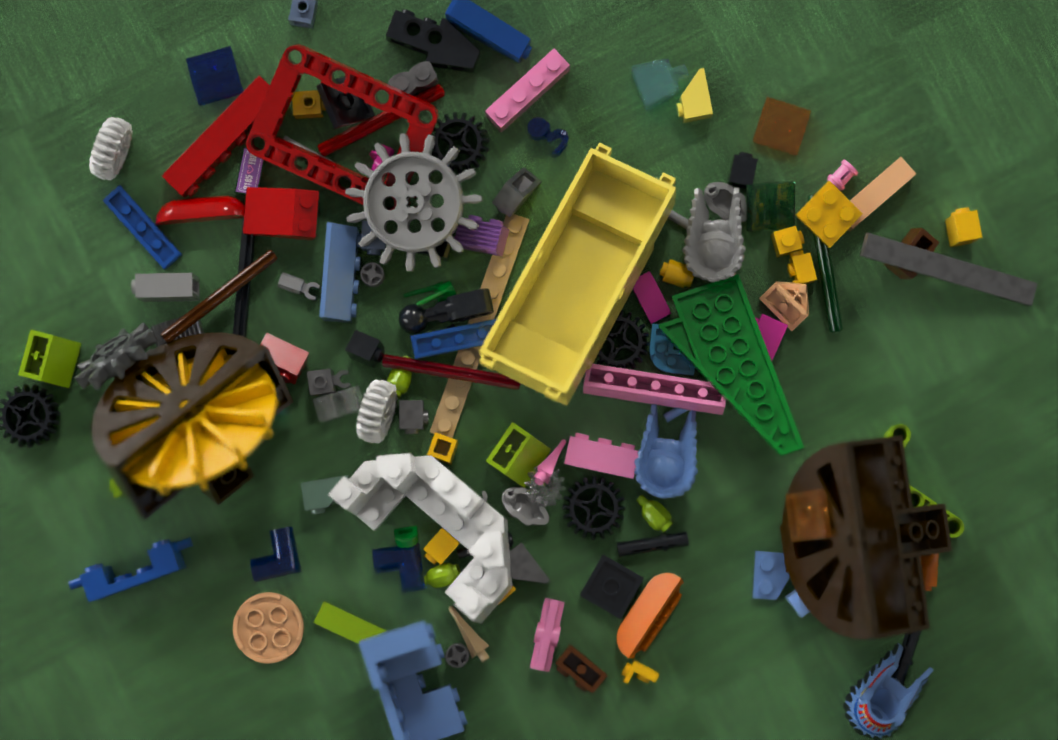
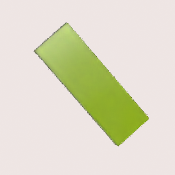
(345, 623)

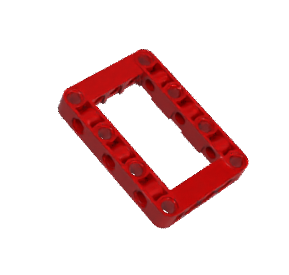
(319, 169)

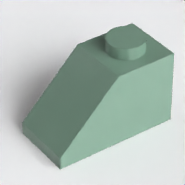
(316, 494)

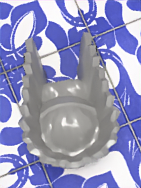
(714, 247)

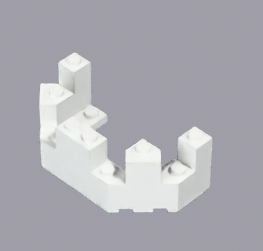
(385, 482)

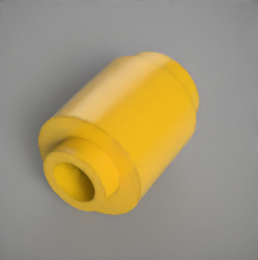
(676, 274)

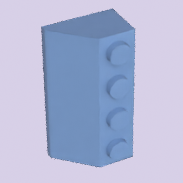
(340, 273)

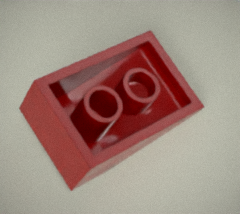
(281, 212)

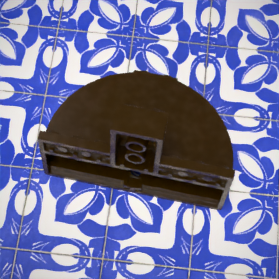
(870, 570)

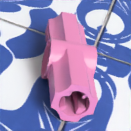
(547, 634)

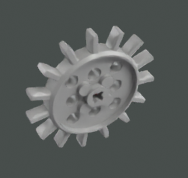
(377, 192)

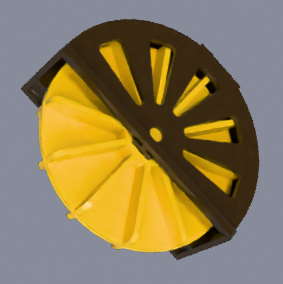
(188, 418)

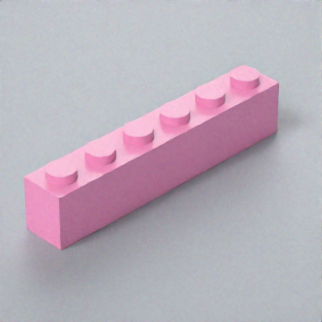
(653, 389)

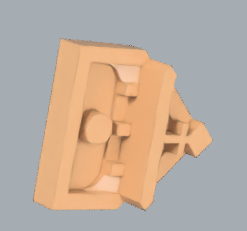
(788, 302)

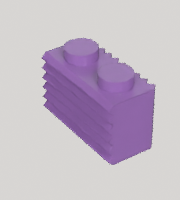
(488, 239)

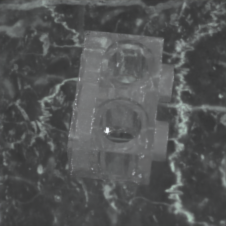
(338, 404)

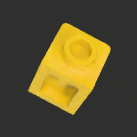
(643, 672)

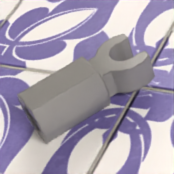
(296, 285)

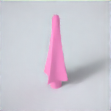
(547, 467)

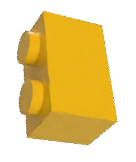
(963, 227)

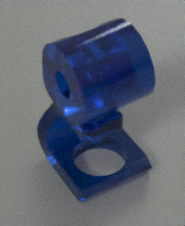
(540, 129)

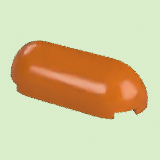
(649, 614)

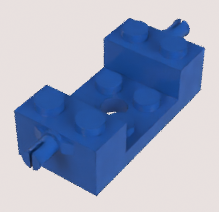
(101, 582)

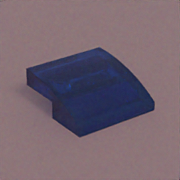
(214, 76)

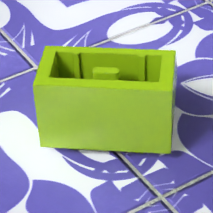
(50, 358)
(518, 454)

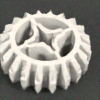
(110, 148)
(376, 411)

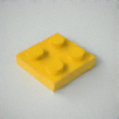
(829, 214)

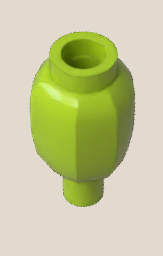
(401, 379)
(655, 514)
(442, 575)

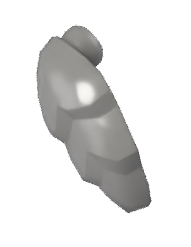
(719, 199)
(520, 507)

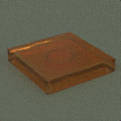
(781, 126)
(808, 515)

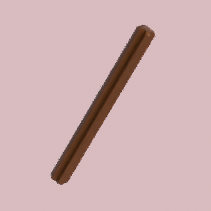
(218, 296)

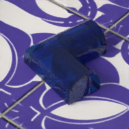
(283, 560)
(405, 560)

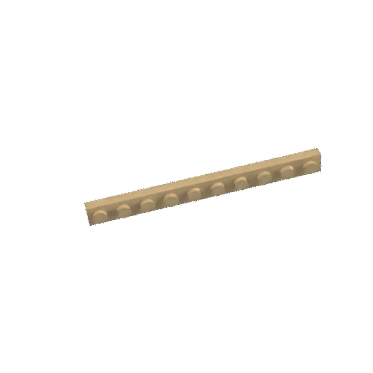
(496, 281)

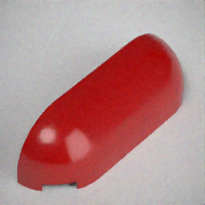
(200, 210)

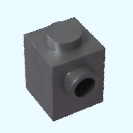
(412, 416)

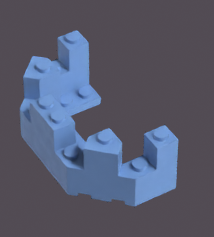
(393, 666)

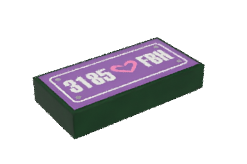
(249, 172)

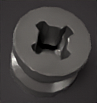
(368, 274)
(454, 657)

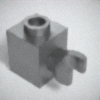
(324, 381)

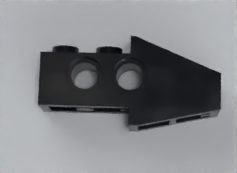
(451, 53)

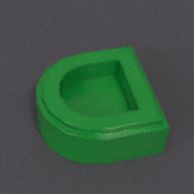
(406, 536)

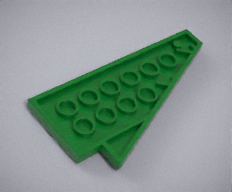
(726, 346)

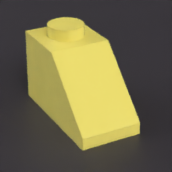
(695, 100)

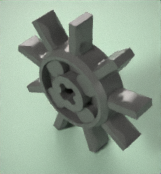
(115, 356)

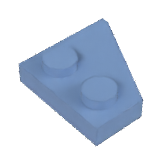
(769, 575)

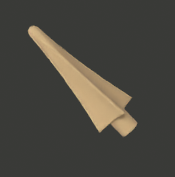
(474, 642)

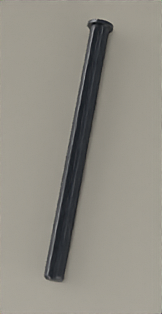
(243, 293)

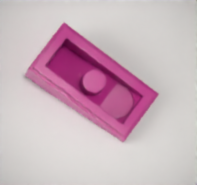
(650, 298)

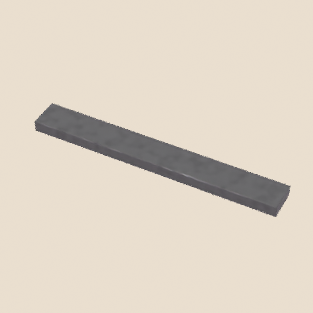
(948, 269)

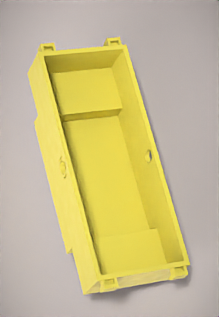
(579, 276)

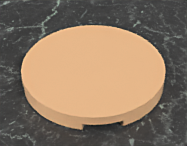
(268, 627)

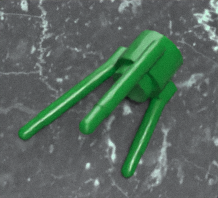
(441, 292)

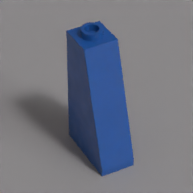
(488, 29)

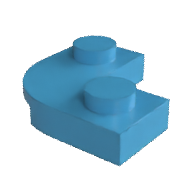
(664, 355)

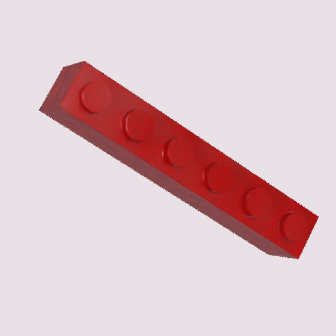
(217, 141)

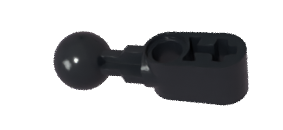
(456, 308)

